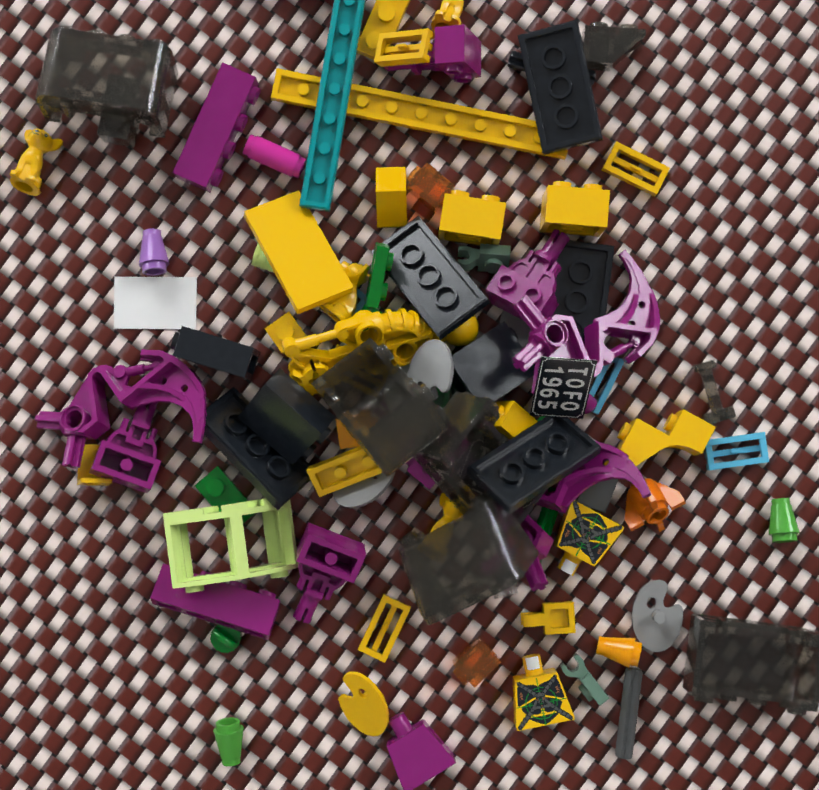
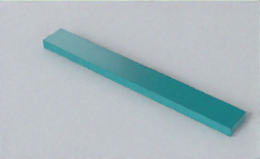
(332, 104)

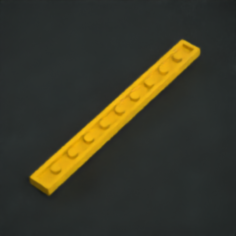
(418, 113)

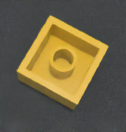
(574, 209)
(471, 219)

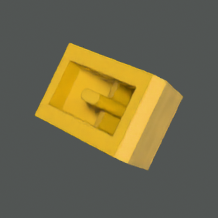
(391, 197)

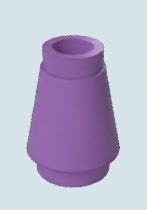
(153, 253)

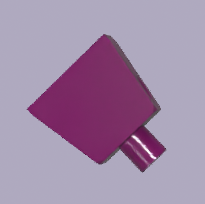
(417, 752)

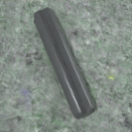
(628, 713)

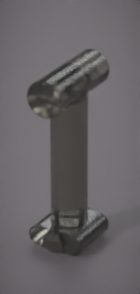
(717, 412)

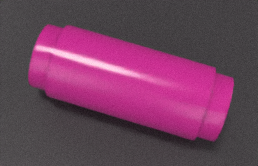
(274, 156)

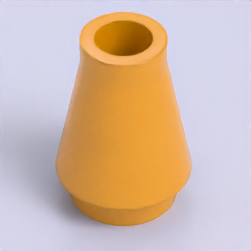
(621, 650)

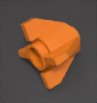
(651, 508)

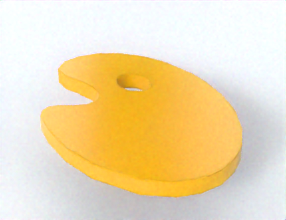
(366, 710)

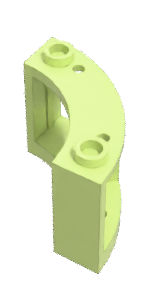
(278, 536)

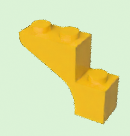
(682, 429)

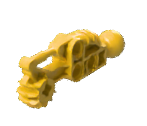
(390, 328)

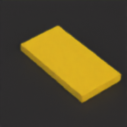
(298, 252)

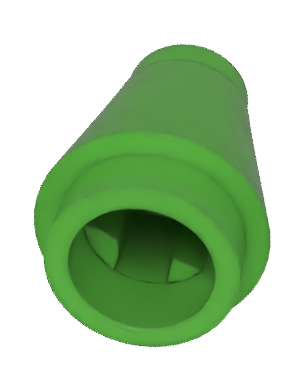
(782, 521)
(229, 740)

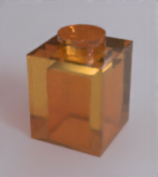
(429, 186)
(475, 662)

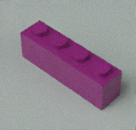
(217, 127)
(220, 604)

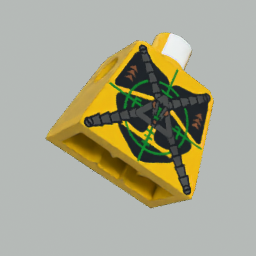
(584, 536)
(539, 696)

